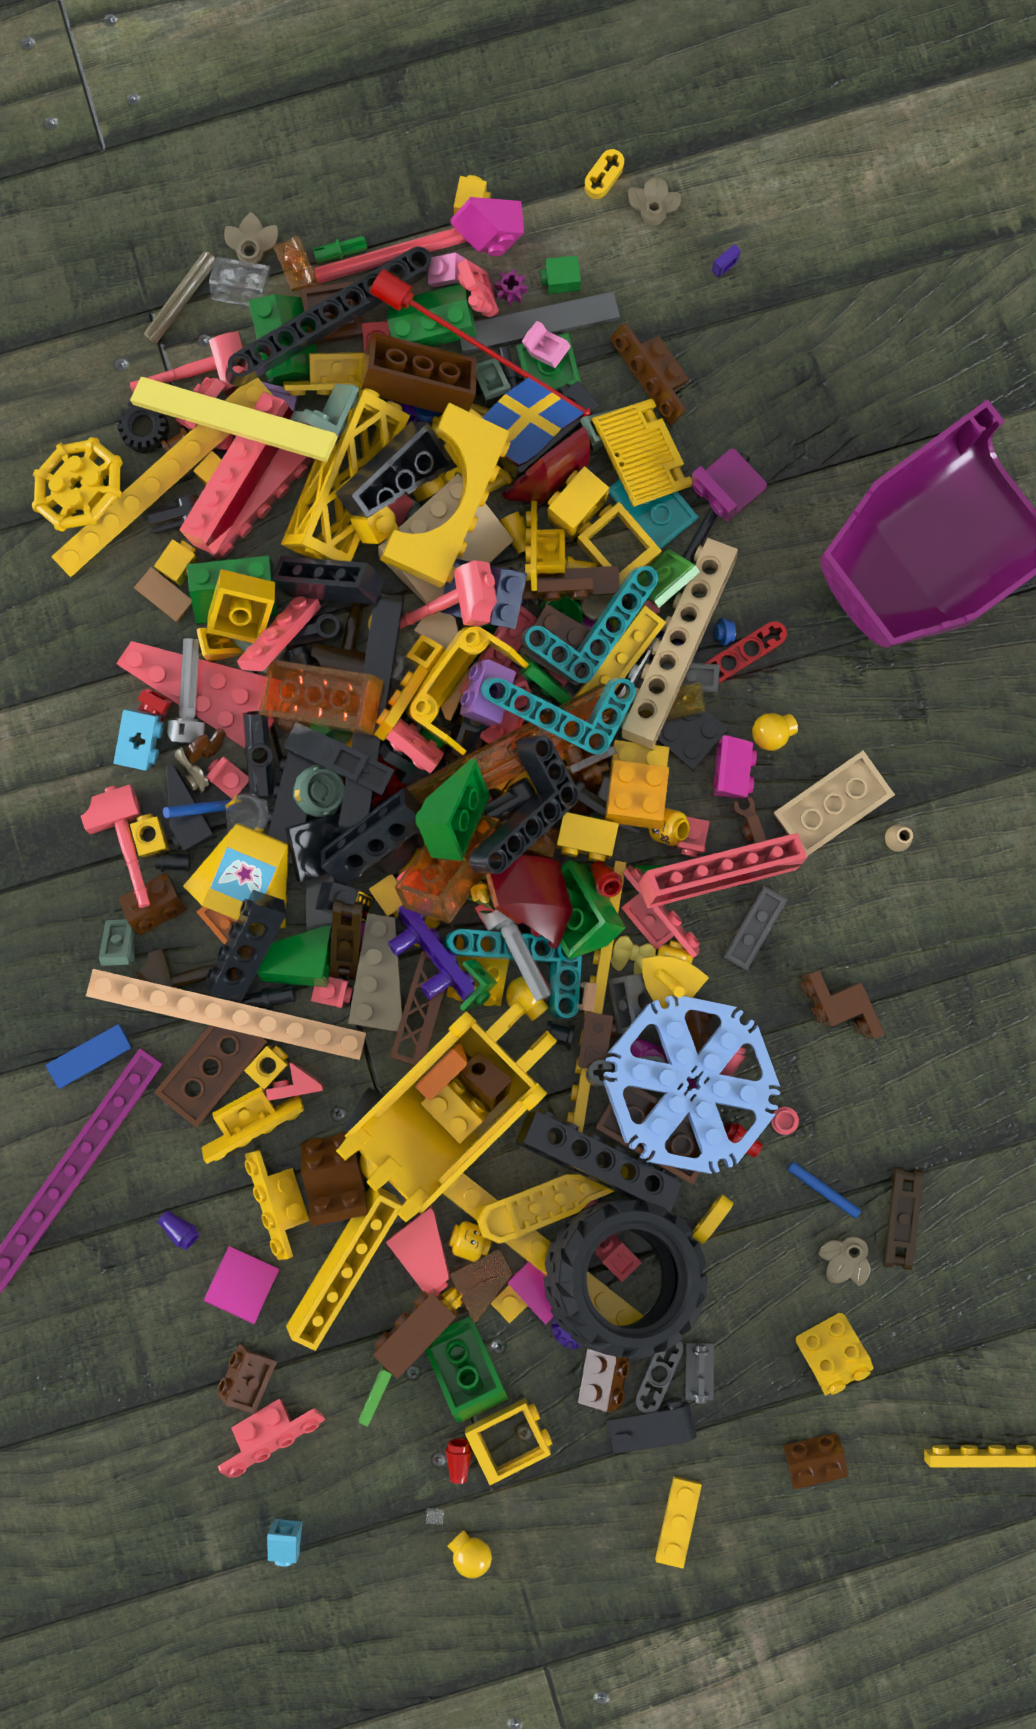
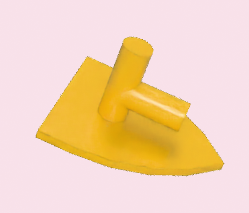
(669, 977)

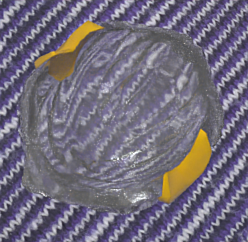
(248, 811)

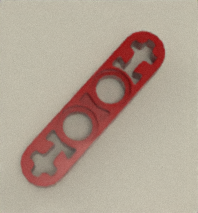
(741, 658)

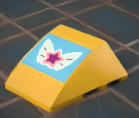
(236, 867)

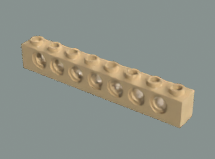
(647, 730)

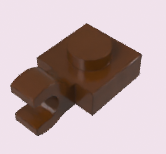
(752, 829)

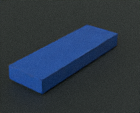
(89, 1056)

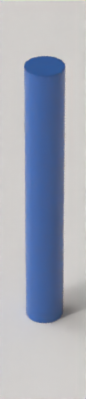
(196, 808)
(824, 1190)

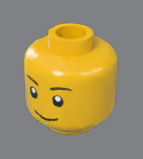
(468, 1241)

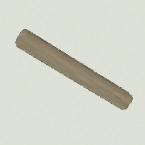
(180, 297)

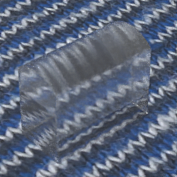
(434, 1516)

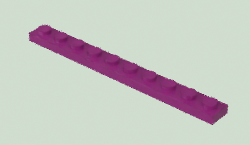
(76, 1163)

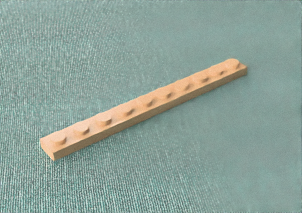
(225, 1014)

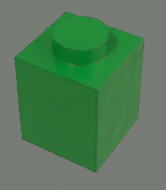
(561, 275)

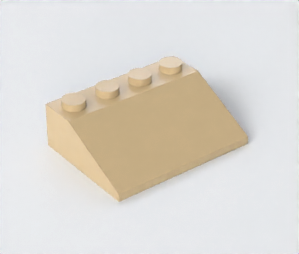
(484, 543)

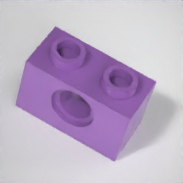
(472, 701)

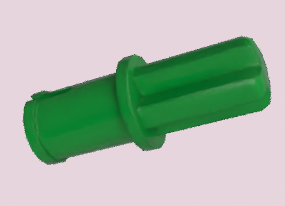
(339, 249)

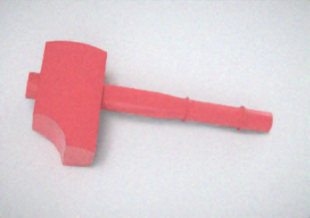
(222, 348)
(473, 592)
(116, 809)

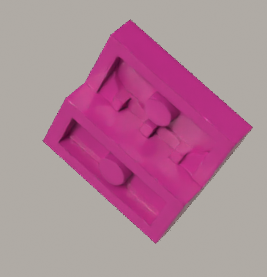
(241, 1285)
(530, 1287)

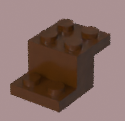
(841, 1005)
(332, 1184)

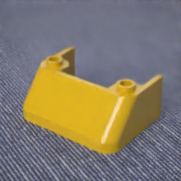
(447, 673)

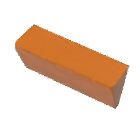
(443, 1072)

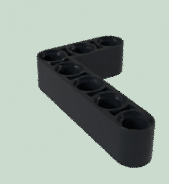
(553, 799)

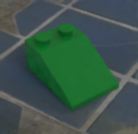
(453, 813)
(465, 1370)

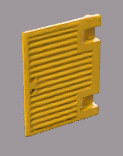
(643, 450)

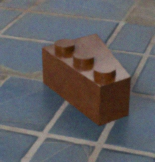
(414, 1332)

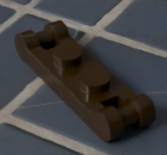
(345, 939)
(903, 1218)

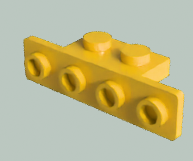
(328, 370)
(546, 548)
(247, 1119)
(279, 1202)

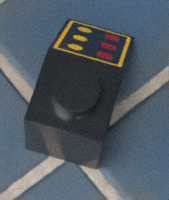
(330, 891)

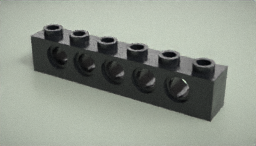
(534, 1138)

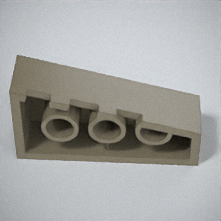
(377, 988)

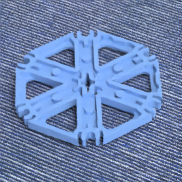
(667, 1077)

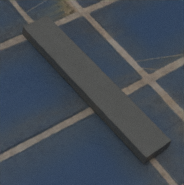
(555, 318)

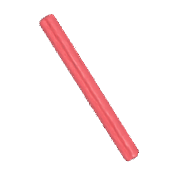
(382, 256)

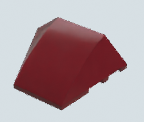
(552, 470)
(534, 894)

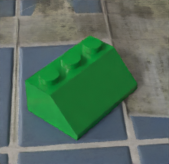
(447, 303)
(271, 313)
(204, 577)
(593, 917)

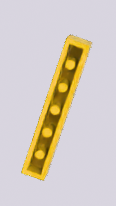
(343, 1269)

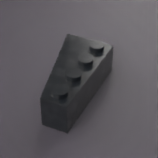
(396, 470)

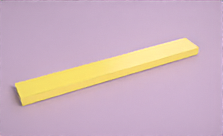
(234, 419)

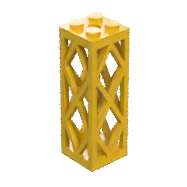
(325, 475)

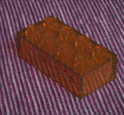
(321, 697)
(442, 885)

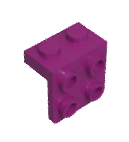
(728, 484)

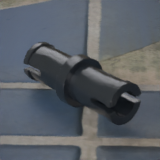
(270, 998)

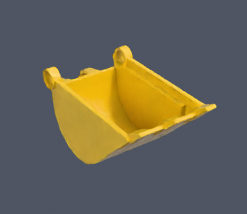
(412, 1146)

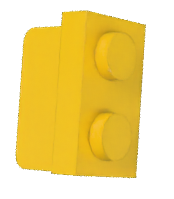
(495, 967)
(834, 1354)

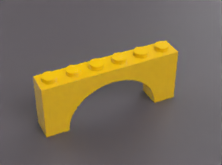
(477, 448)

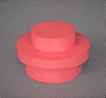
(785, 1120)

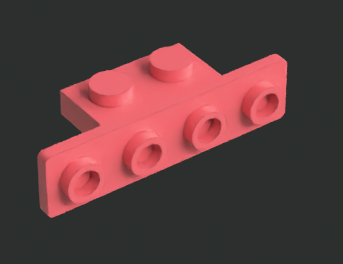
(656, 922)
(265, 1433)

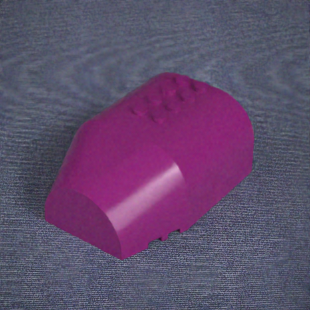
(935, 538)

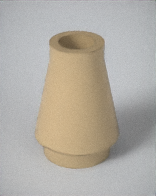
(893, 840)

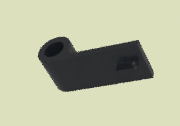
(653, 1429)

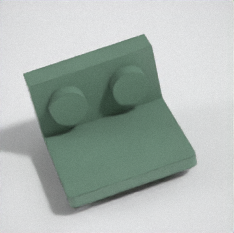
(335, 411)

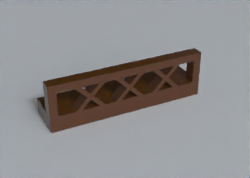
(428, 1022)

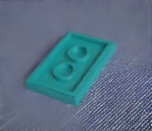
(660, 518)

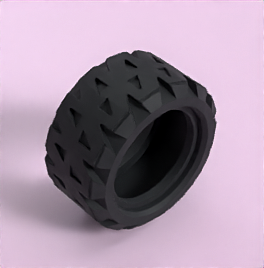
(681, 1288)

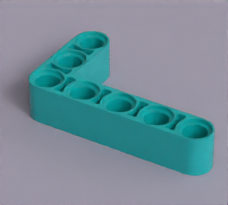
(597, 632)
(560, 717)
(557, 962)

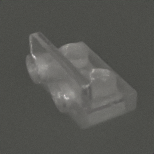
(237, 281)

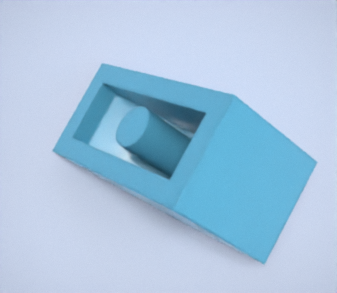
(284, 1541)

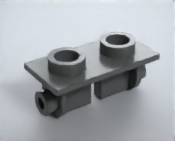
(699, 1372)

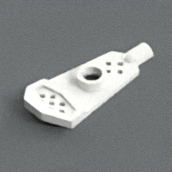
(637, 670)

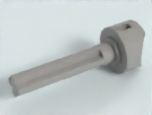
(186, 728)
(519, 950)

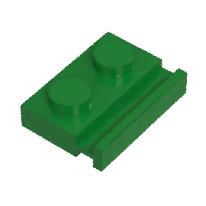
(547, 683)

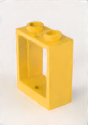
(606, 516)
(482, 1453)

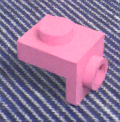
(444, 270)
(545, 345)

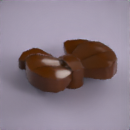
(205, 748)

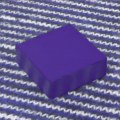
(726, 261)

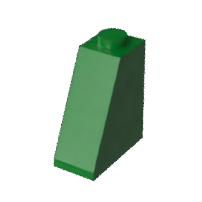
(299, 959)

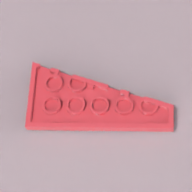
(221, 690)

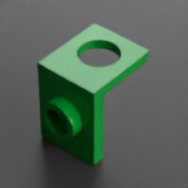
(481, 993)

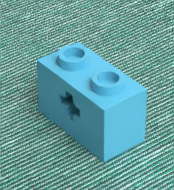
(128, 751)

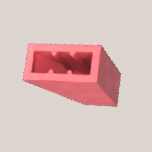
(422, 1251)

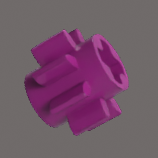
(510, 279)

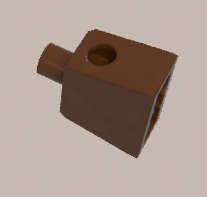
(490, 1085)

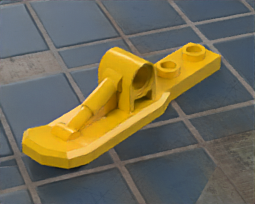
(539, 1206)

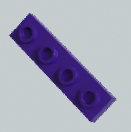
(445, 961)

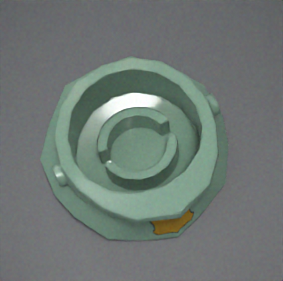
(319, 791)

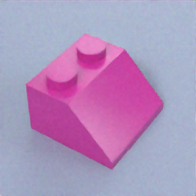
(490, 224)
(733, 768)

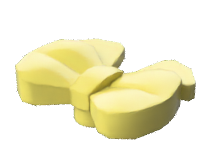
(625, 950)

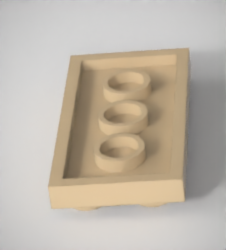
(834, 803)

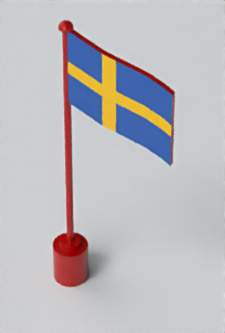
(529, 411)

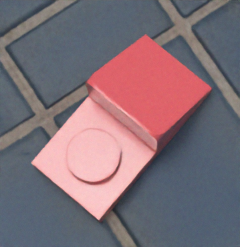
(302, 1084)

